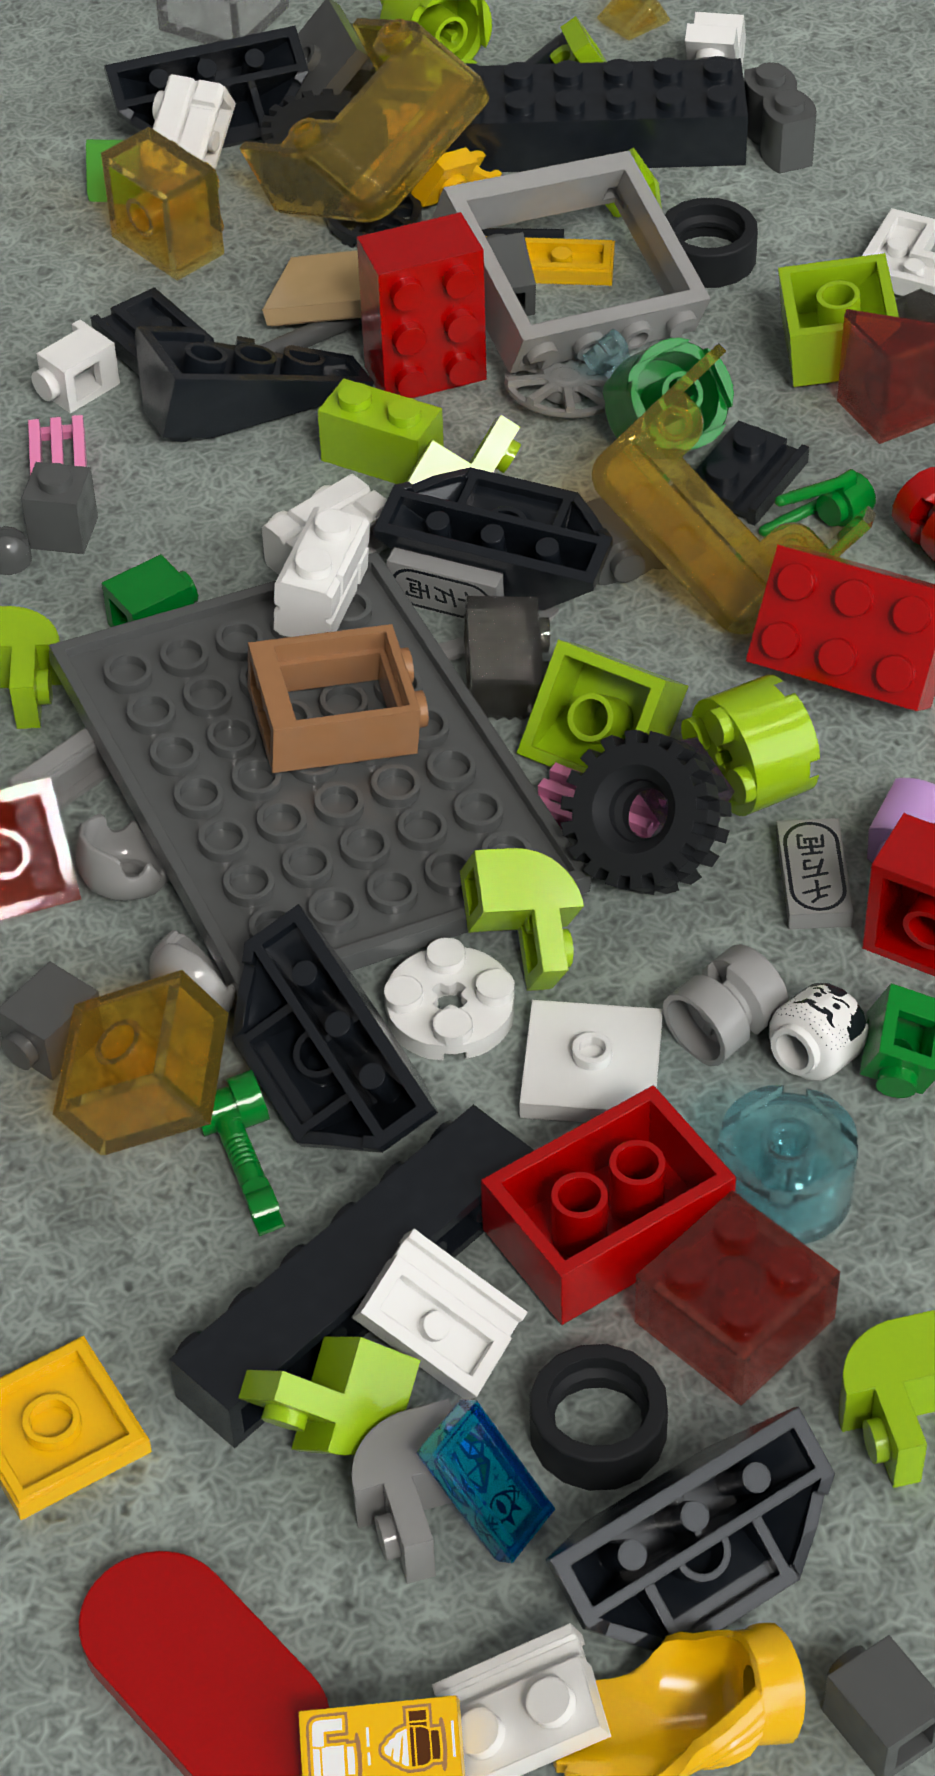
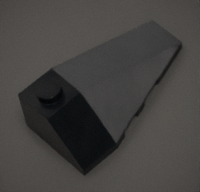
(221, 388)

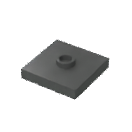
(330, 50)

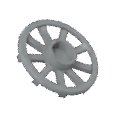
(562, 385)

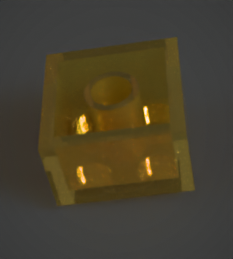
(163, 203)
(141, 1063)

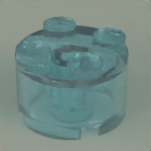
(792, 1158)

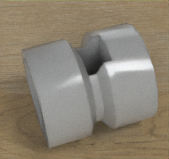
(719, 1008)

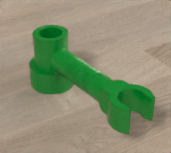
(235, 1110)

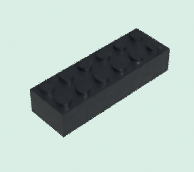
(580, 111)

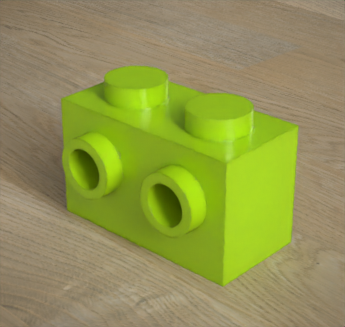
(376, 430)

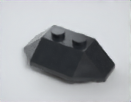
(253, 68)
(528, 531)
(322, 1044)
(700, 1537)

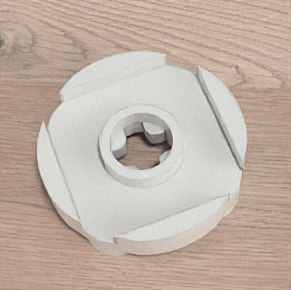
(442, 971)

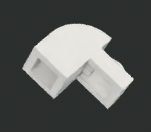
(715, 36)

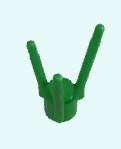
(837, 503)

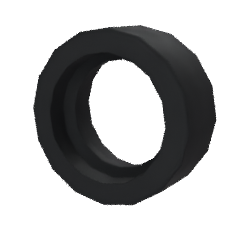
(718, 219)
(598, 1465)

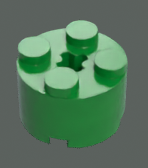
(653, 371)

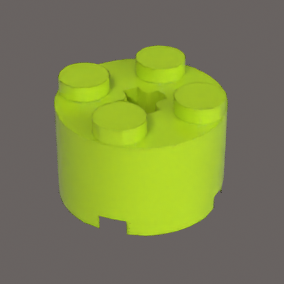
(455, 23)
(757, 742)

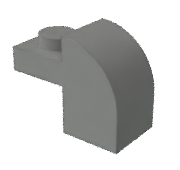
(396, 1487)

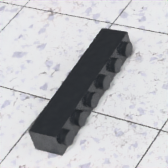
(324, 1281)

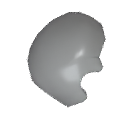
(118, 861)
(180, 953)

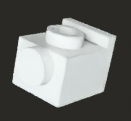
(76, 368)

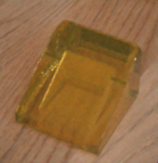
(633, 17)

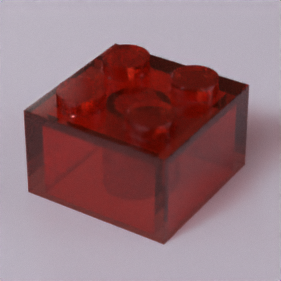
(736, 1297)

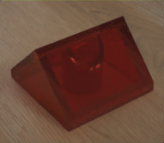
(887, 373)
(33, 851)

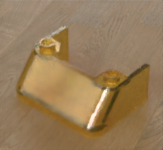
(382, 138)
(687, 521)

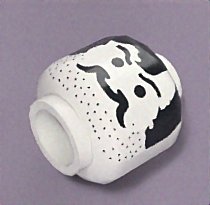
(818, 1032)

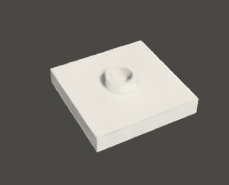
(587, 1058)

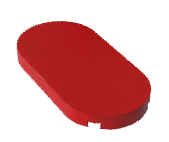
(196, 1667)

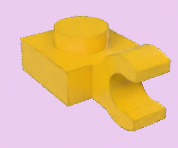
(451, 169)

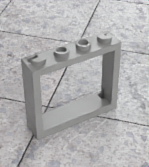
(566, 189)

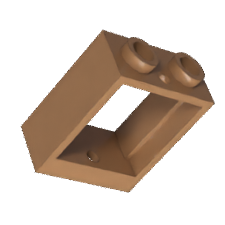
(326, 661)

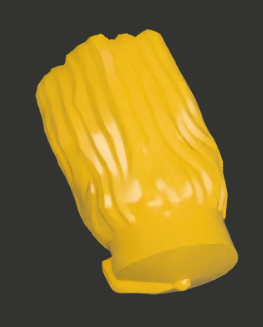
(698, 1705)

